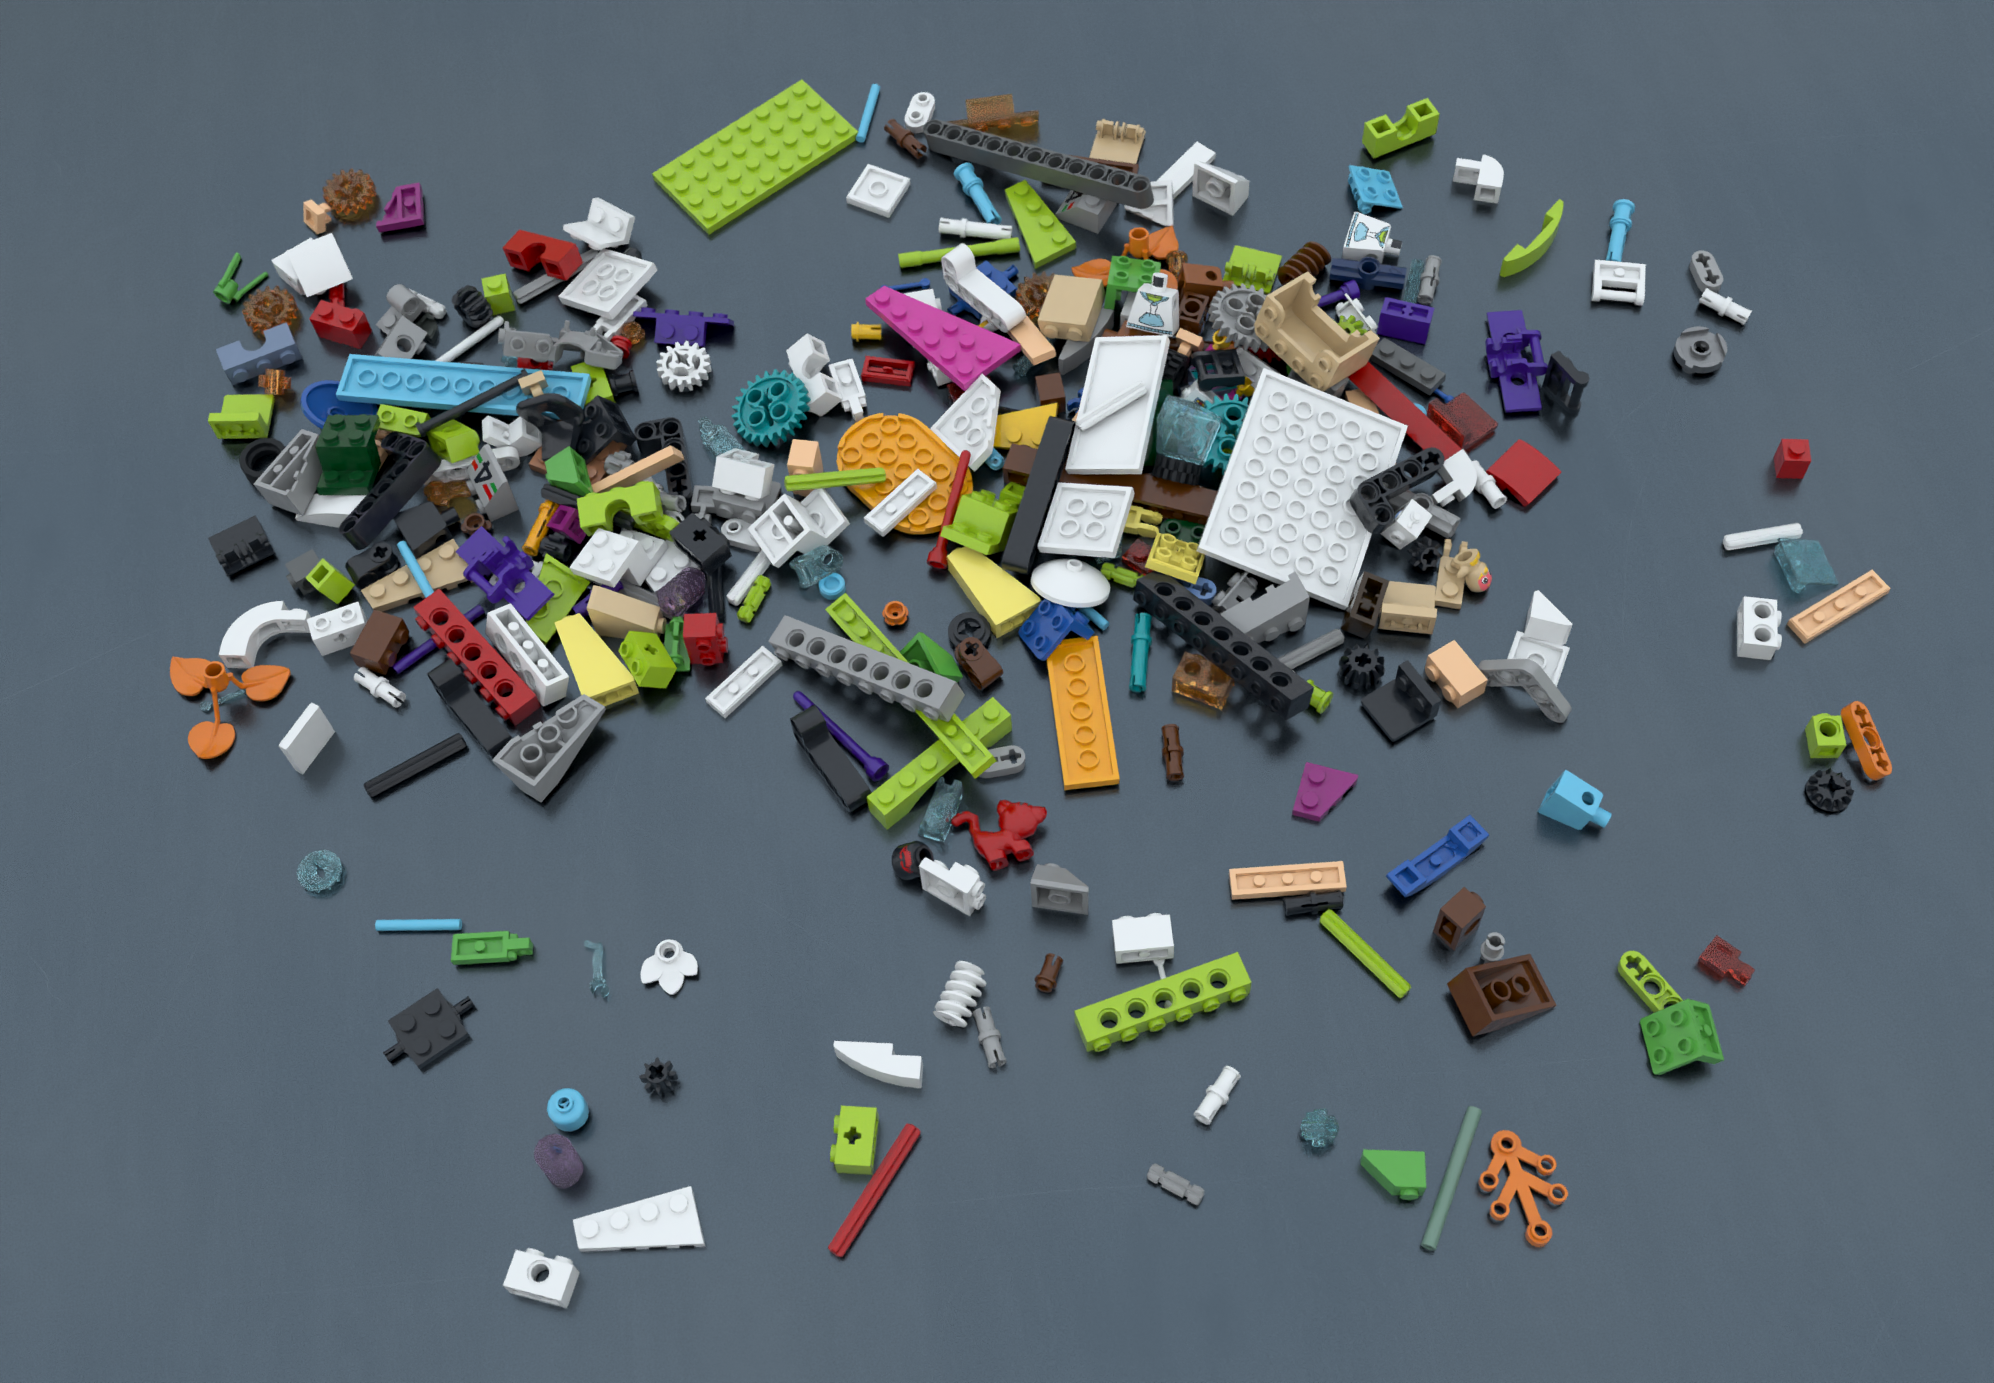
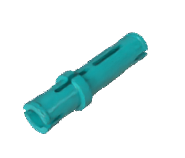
(1141, 641)

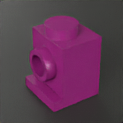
(567, 522)

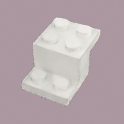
(798, 525)
(618, 556)

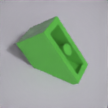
(569, 472)
(1397, 1171)

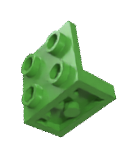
(1128, 275)
(1681, 1036)

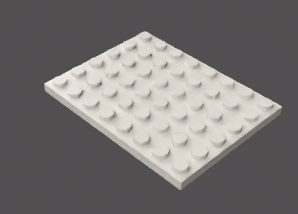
(1292, 485)

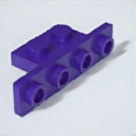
(681, 328)

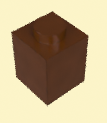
(1050, 390)

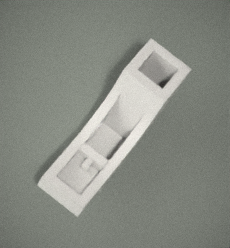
(256, 626)

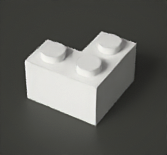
(743, 474)

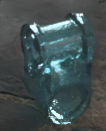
(811, 566)

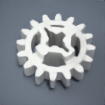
(681, 366)

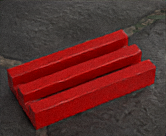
(887, 374)

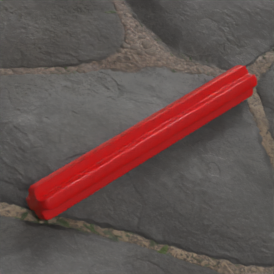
(874, 1190)

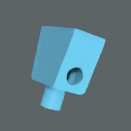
(1574, 802)

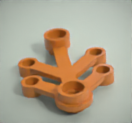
(1521, 1182)

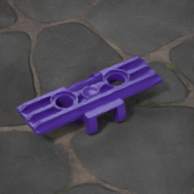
(1505, 360)
(510, 565)

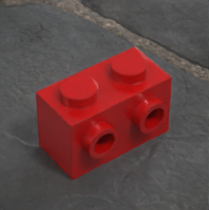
(340, 324)
(704, 638)

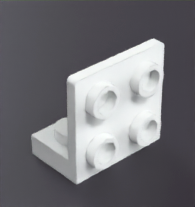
(604, 227)

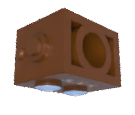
(1193, 312)

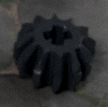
(472, 306)
(1371, 668)

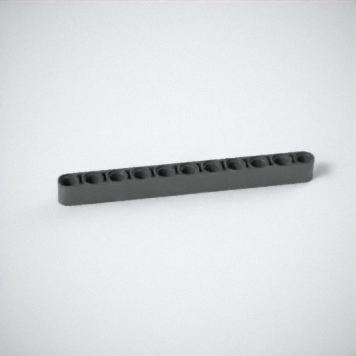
(1039, 164)

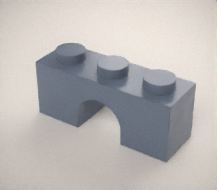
(277, 351)

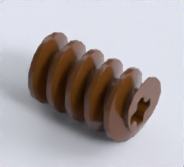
(1309, 259)

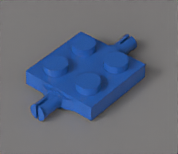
(999, 278)

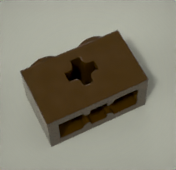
(1364, 604)

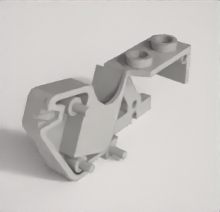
(541, 347)

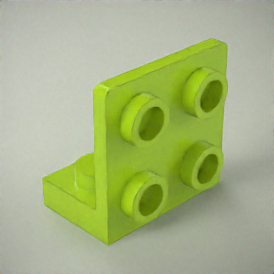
(243, 416)

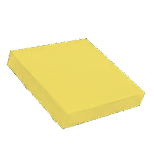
(1175, 558)

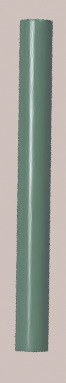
(1451, 1178)

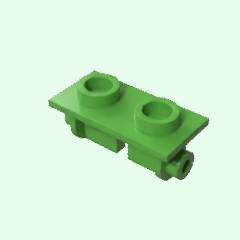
(675, 644)

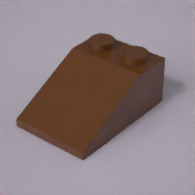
(1500, 993)

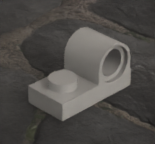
(402, 303)

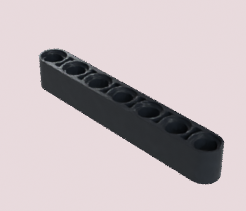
(1038, 495)

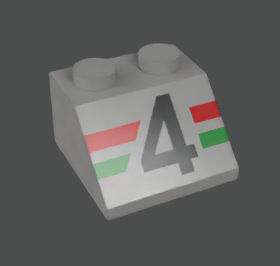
(1085, 211)
(490, 485)

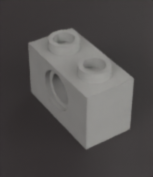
(404, 334)

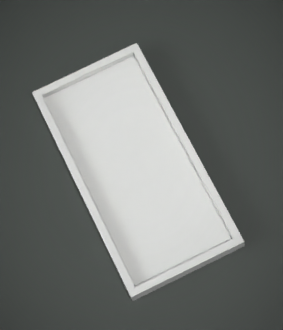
(1121, 439)

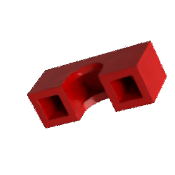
(557, 256)

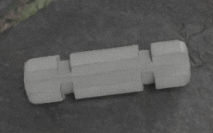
(1175, 1184)

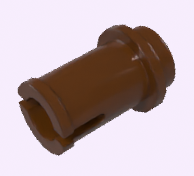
(1047, 978)

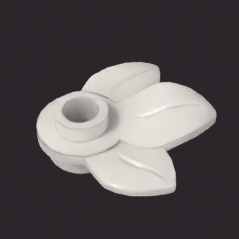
(669, 970)

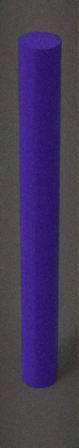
(429, 645)

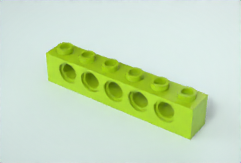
(1145, 998)

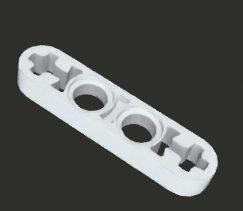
(506, 456)

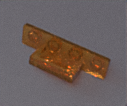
(994, 112)

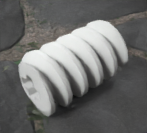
(959, 993)

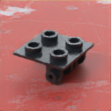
(241, 545)

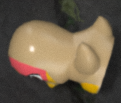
(1472, 569)

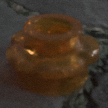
(633, 332)

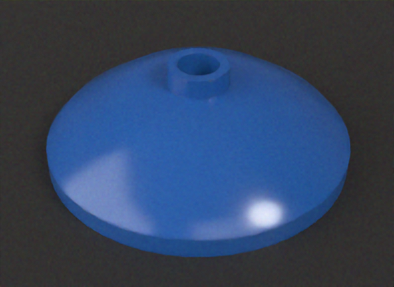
(321, 400)

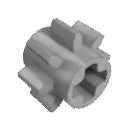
(617, 462)

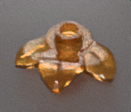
(442, 493)

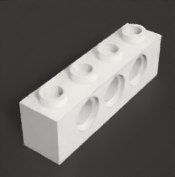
(527, 654)

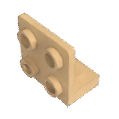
(1408, 608)

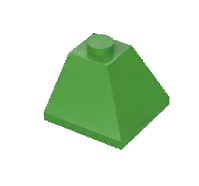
(930, 656)

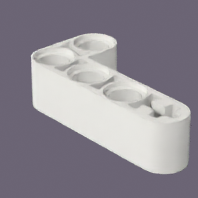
(979, 290)

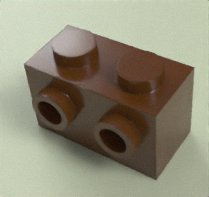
(380, 642)

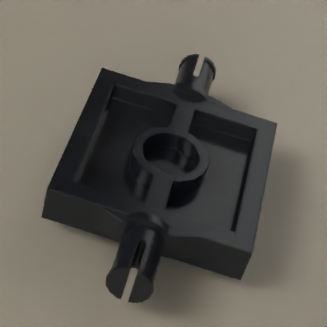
(428, 1028)

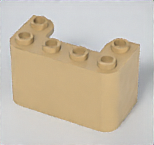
(1308, 337)

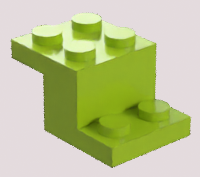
(982, 522)

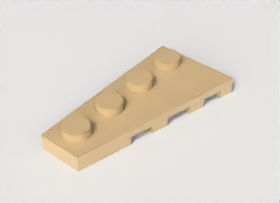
(441, 567)

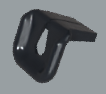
(555, 434)

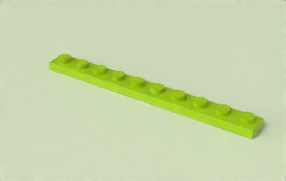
(953, 734)

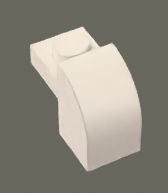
(1485, 175)
(518, 434)
(1459, 476)

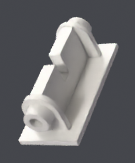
(1355, 308)

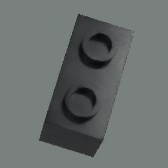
(701, 543)

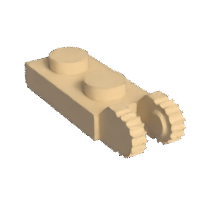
(1449, 588)

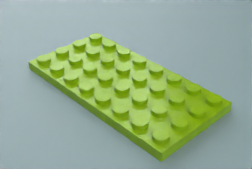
(755, 156)

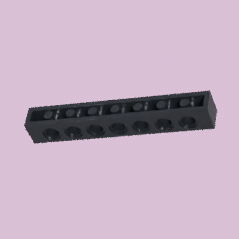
(1223, 644)

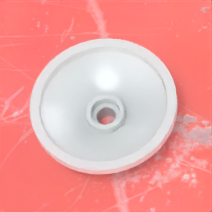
(1070, 583)

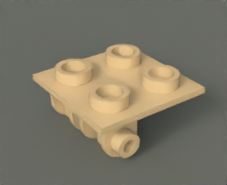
(1117, 142)

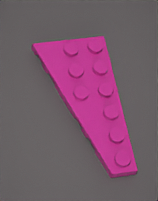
(948, 342)

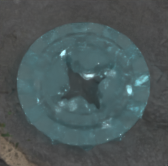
(307, 870)

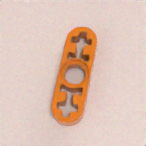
(1859, 724)

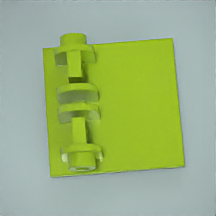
(1252, 268)

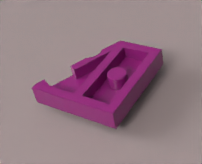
(403, 209)

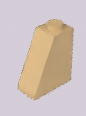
(618, 614)

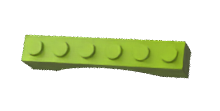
(905, 788)

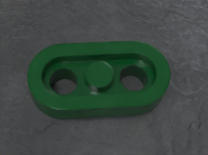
(1185, 530)

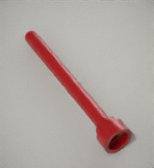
(938, 556)

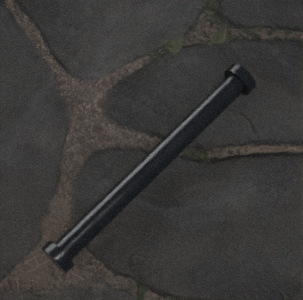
(470, 404)

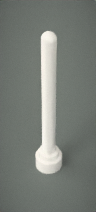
(472, 340)

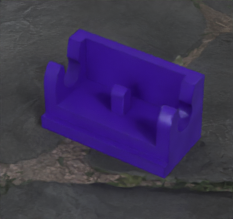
(1405, 320)

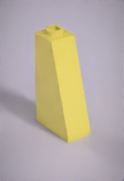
(992, 590)
(593, 663)

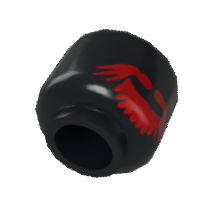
(908, 857)

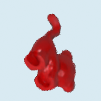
(1016, 823)

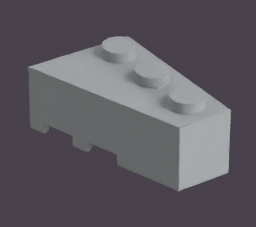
(1272, 613)

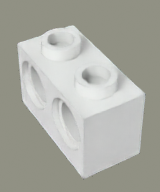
(1752, 627)

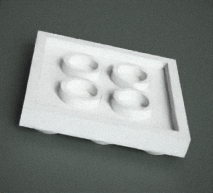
(608, 283)
(1086, 520)

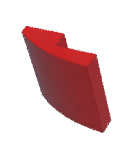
(1523, 471)

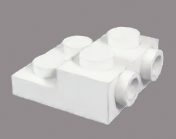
(956, 886)

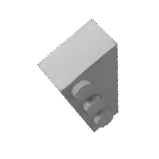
(293, 474)

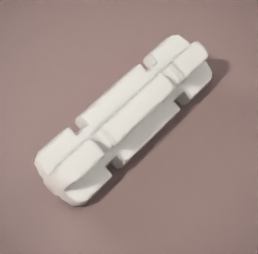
(436, 309)

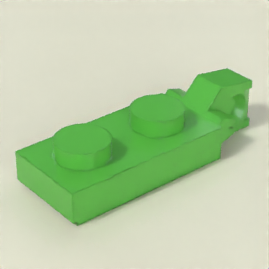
(488, 947)

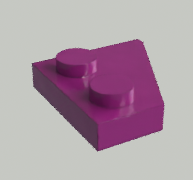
(1320, 790)

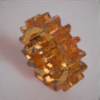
(349, 191)
(1036, 292)
(269, 309)

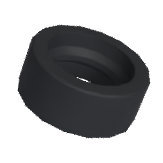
(255, 451)

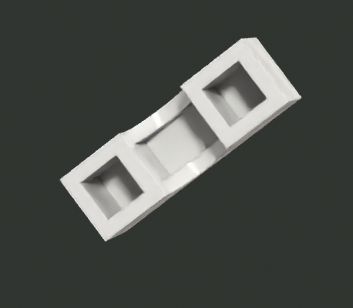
(806, 361)

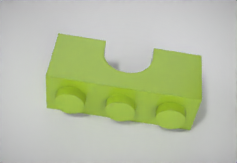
(1383, 136)
(598, 509)

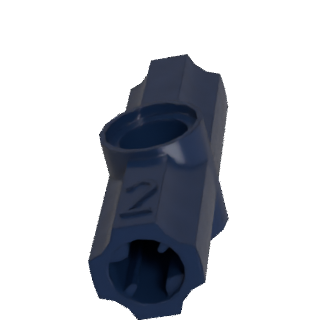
(1368, 273)

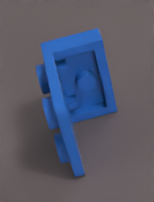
(1050, 625)

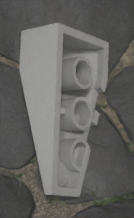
(545, 753)

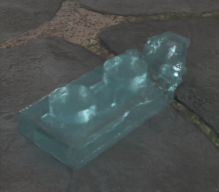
(717, 437)

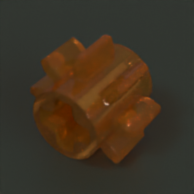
(274, 381)

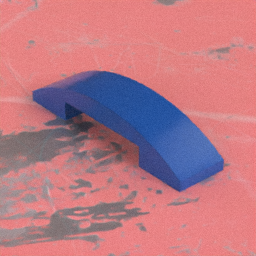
(1439, 858)

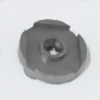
(1698, 362)

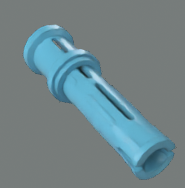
(974, 187)
(1620, 225)

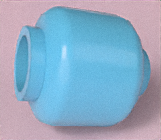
(567, 1109)

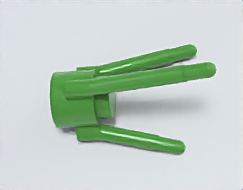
(227, 288)

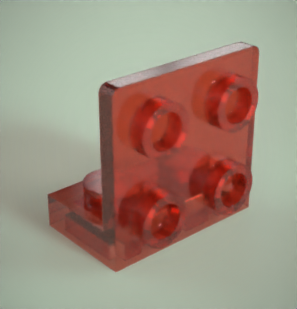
(1461, 420)

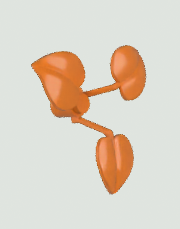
(1140, 245)
(193, 674)

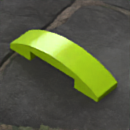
(1522, 258)

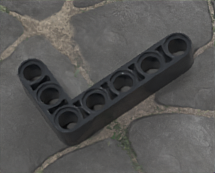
(413, 467)

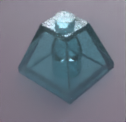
(1186, 430)

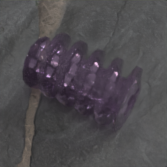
(682, 591)
(558, 1160)

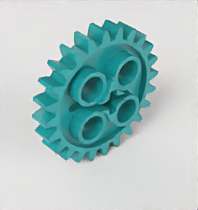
(771, 408)
(1222, 440)

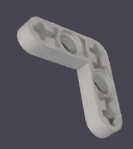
(1533, 679)

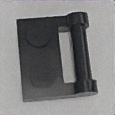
(1225, 365)
(1557, 381)

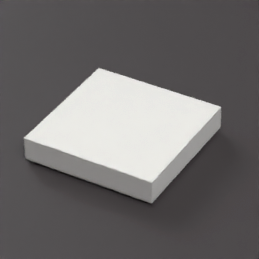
(878, 190)
(1547, 655)
(306, 738)

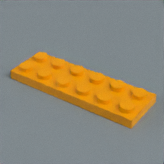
(1082, 714)

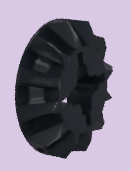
(975, 622)
(1820, 796)

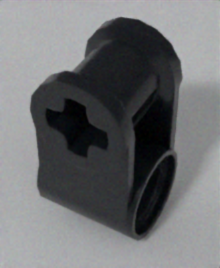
(371, 566)

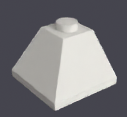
(1219, 187)

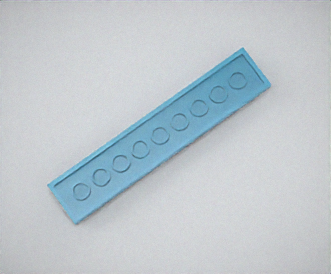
(446, 384)

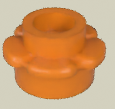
(892, 608)

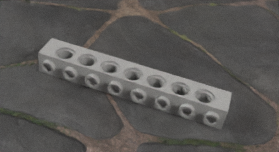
(866, 669)

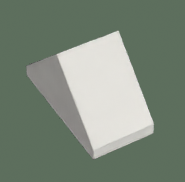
(1546, 621)

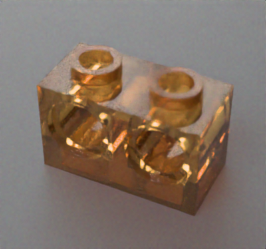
(1200, 686)

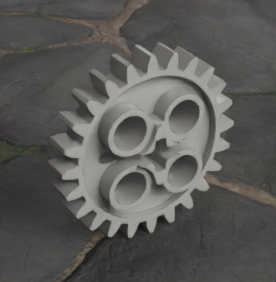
(1235, 315)

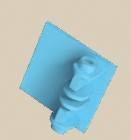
(1372, 188)

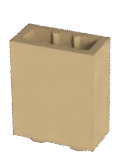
(1071, 308)

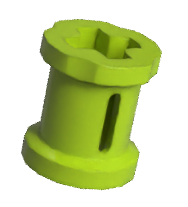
(1320, 698)

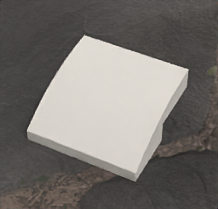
(319, 265)

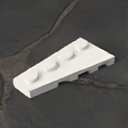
(654, 1222)

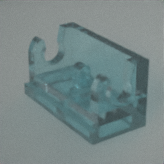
(941, 810)

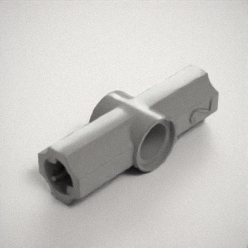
(1441, 520)

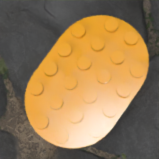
(901, 447)

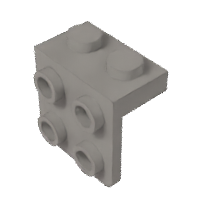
(741, 508)

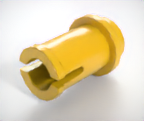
(865, 331)

